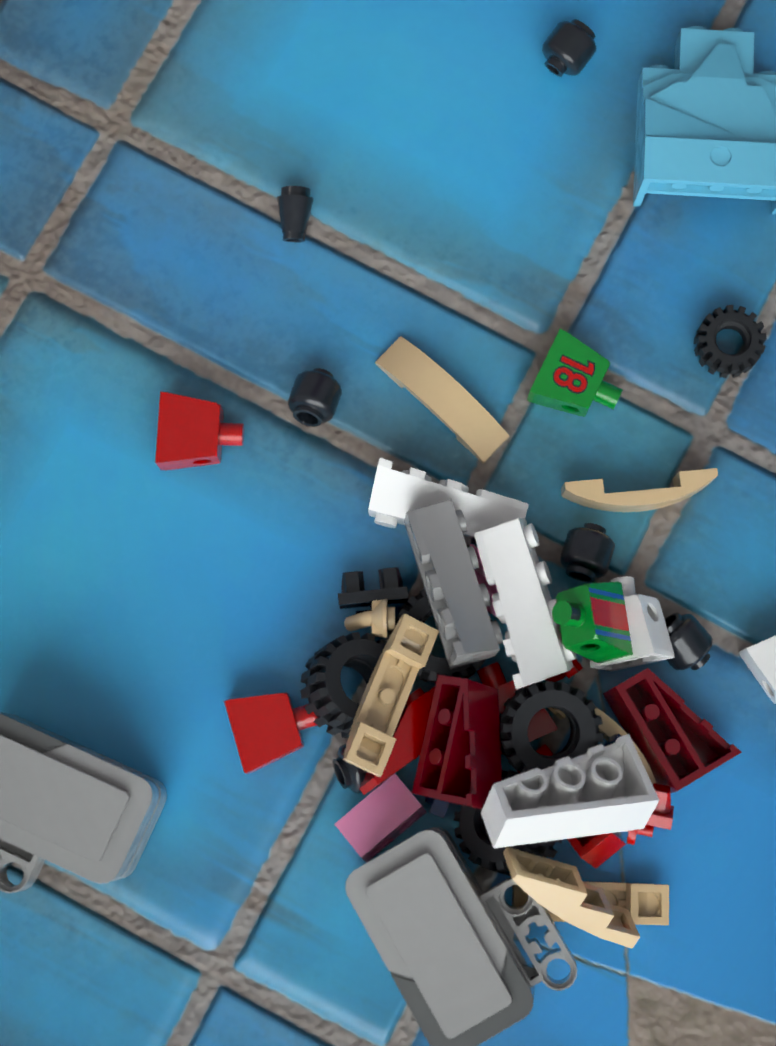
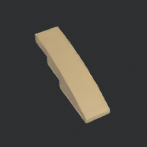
(563, 893)

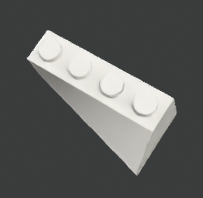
(411, 489)
(523, 601)
(572, 799)

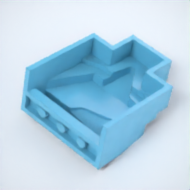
(707, 121)

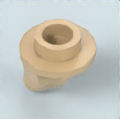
(380, 619)

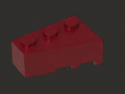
(666, 731)
(460, 744)

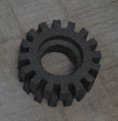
(745, 326)

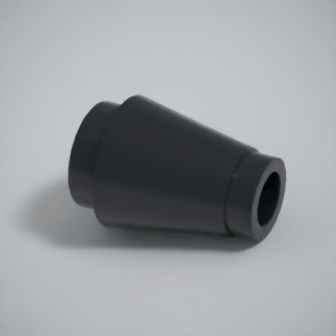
(294, 212)

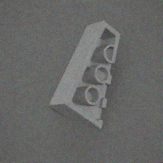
(452, 585)

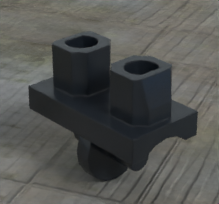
(356, 596)

